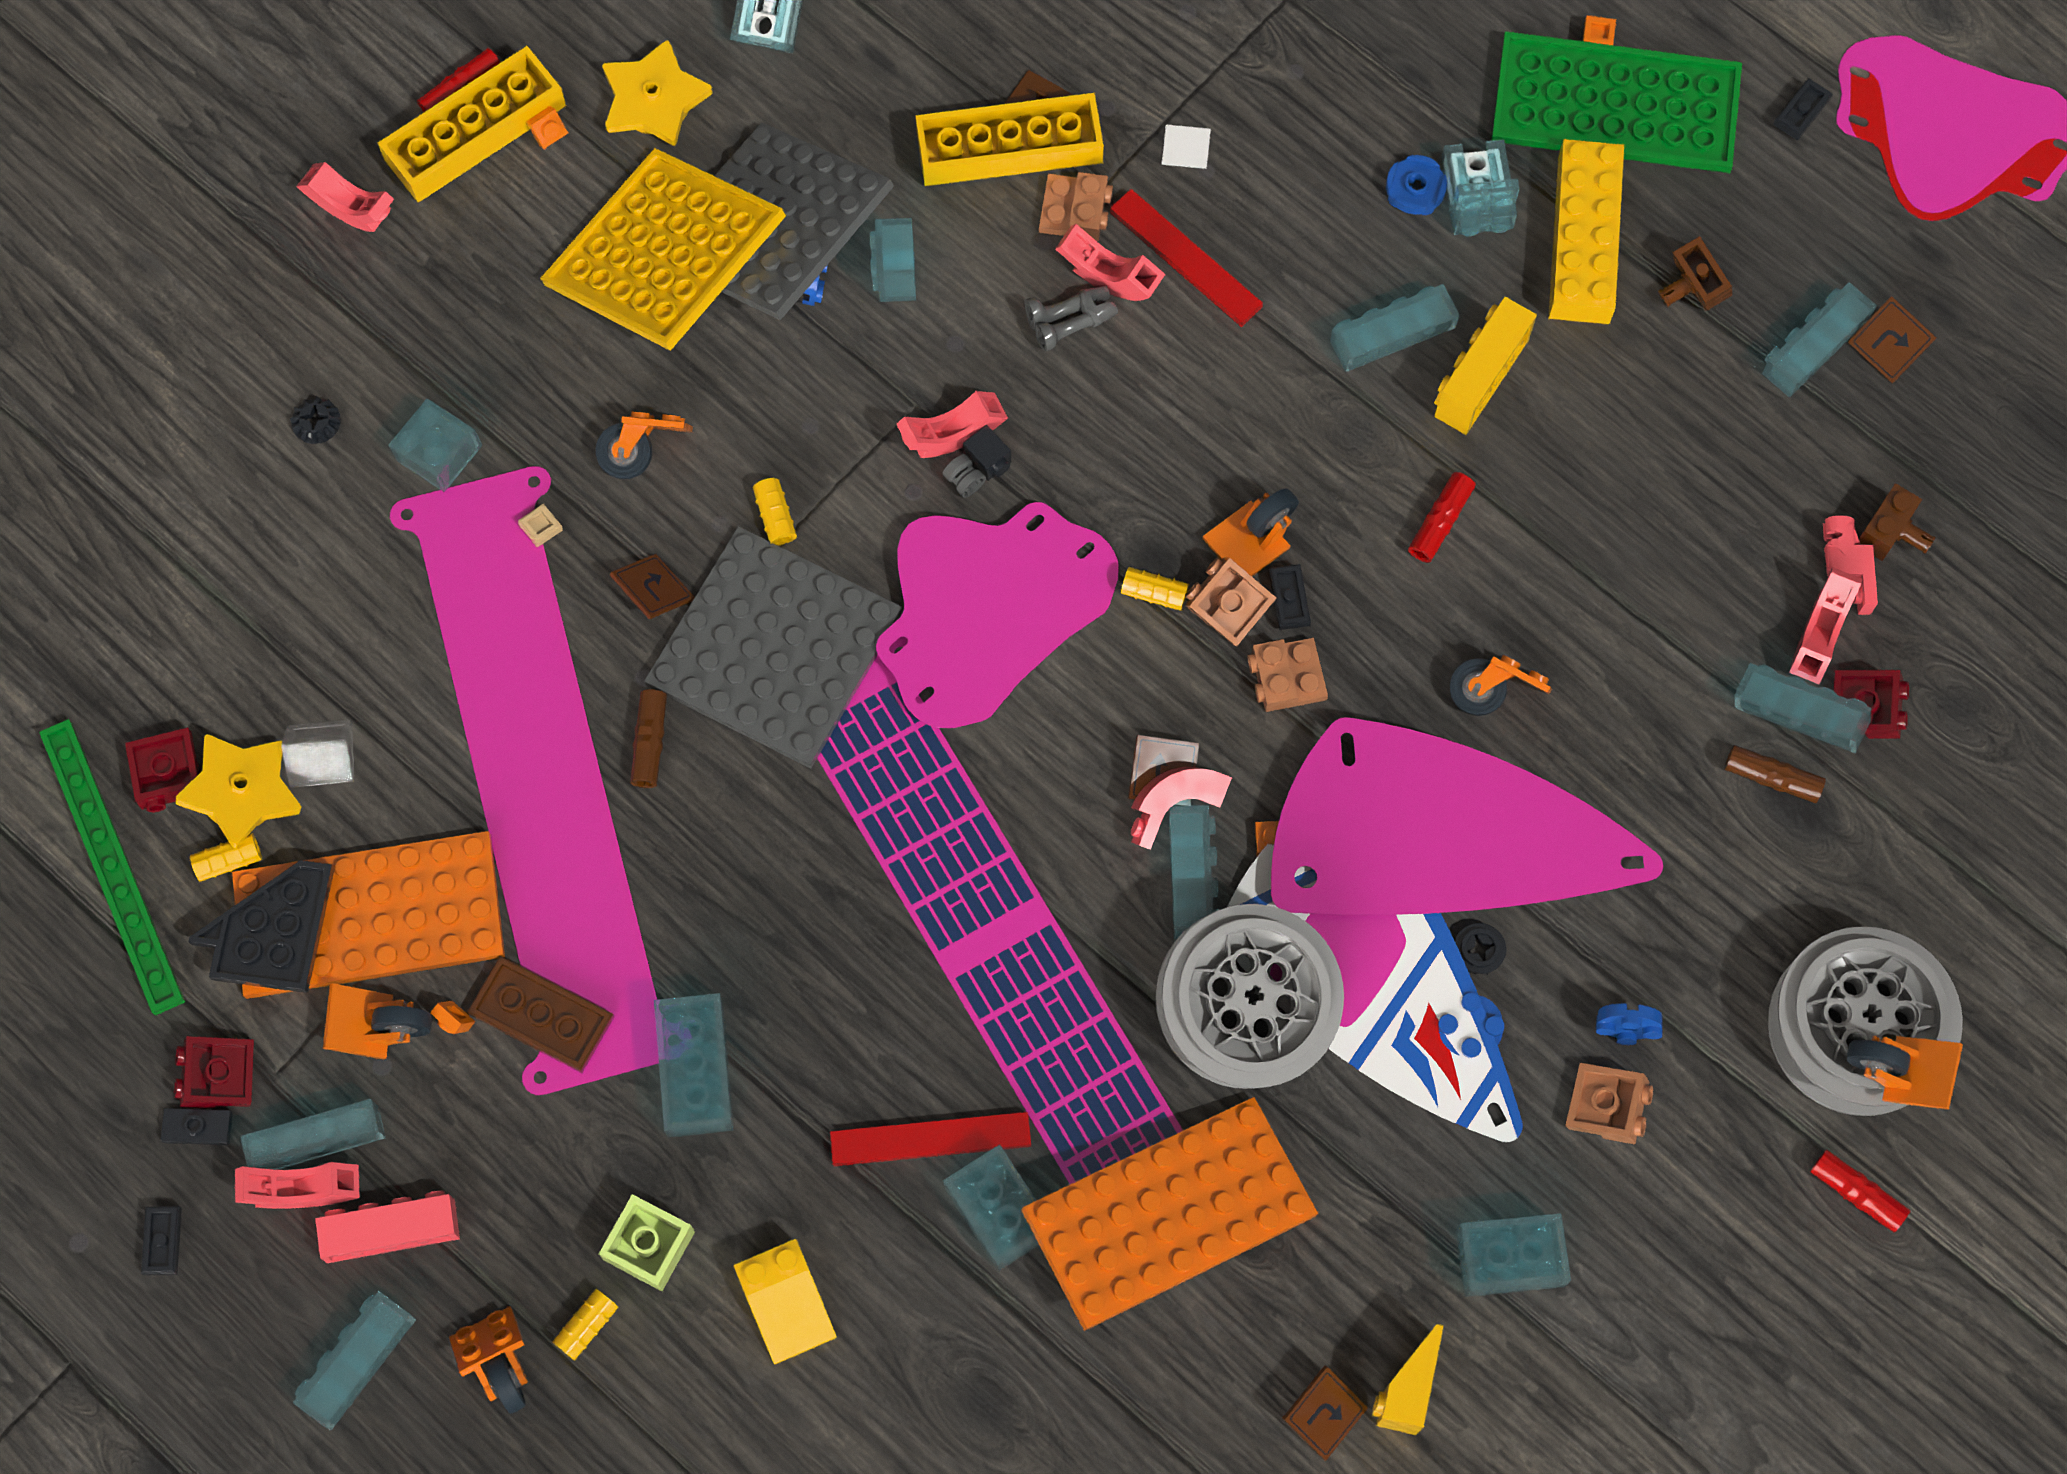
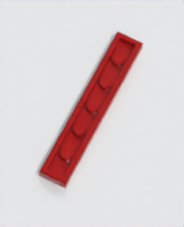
(1186, 257)
(930, 1139)

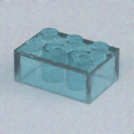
(991, 1202)
(1513, 1255)

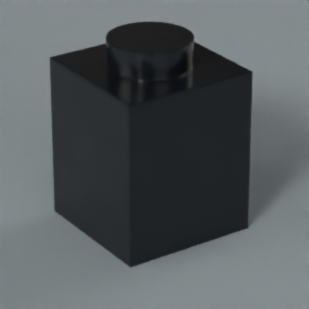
(988, 453)

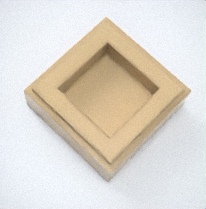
(540, 525)

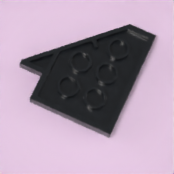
(272, 932)

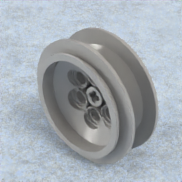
(1193, 1012)
(1815, 1048)

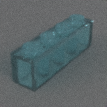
(1394, 327)
(1819, 339)
(1803, 707)
(1191, 865)
(314, 1136)
(354, 1360)

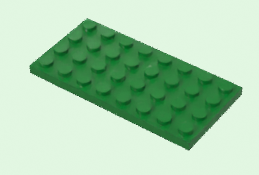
(1648, 100)

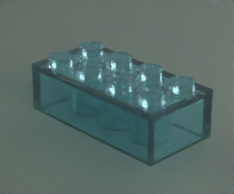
(693, 1065)

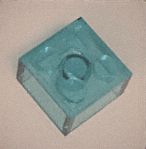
(893, 259)
(435, 445)

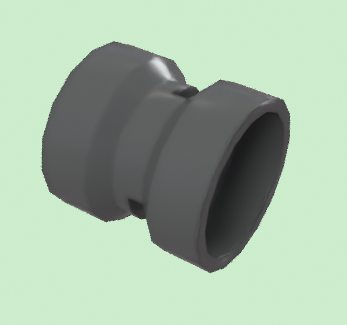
(964, 476)

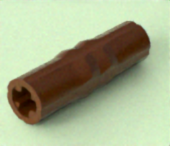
(648, 738)
(1775, 774)

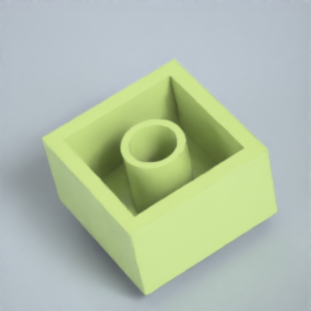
(647, 1242)

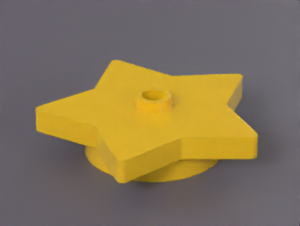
(653, 94)
(235, 808)

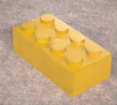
(1484, 365)

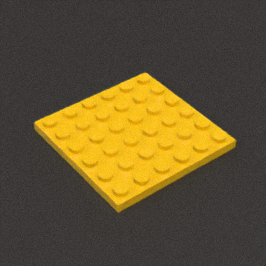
(663, 248)

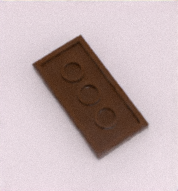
(540, 1014)

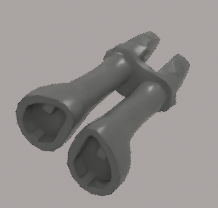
(1087, 301)

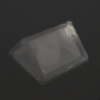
(319, 753)

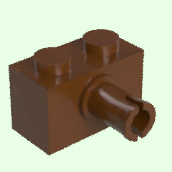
(1699, 276)
(1894, 523)

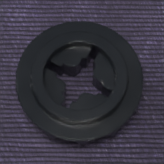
(324, 429)
(1486, 936)

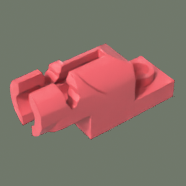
(1847, 555)

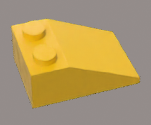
(785, 1301)
(1407, 1396)

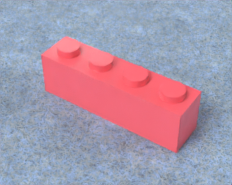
(387, 1227)

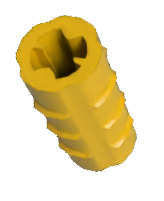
(774, 511)
(1154, 588)
(225, 858)
(585, 1324)

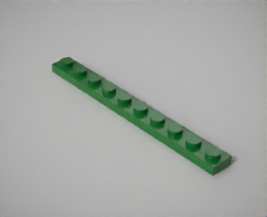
(112, 867)

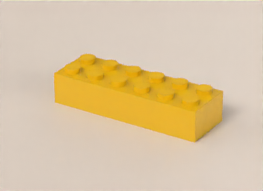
(470, 124)
(1009, 139)
(1586, 231)

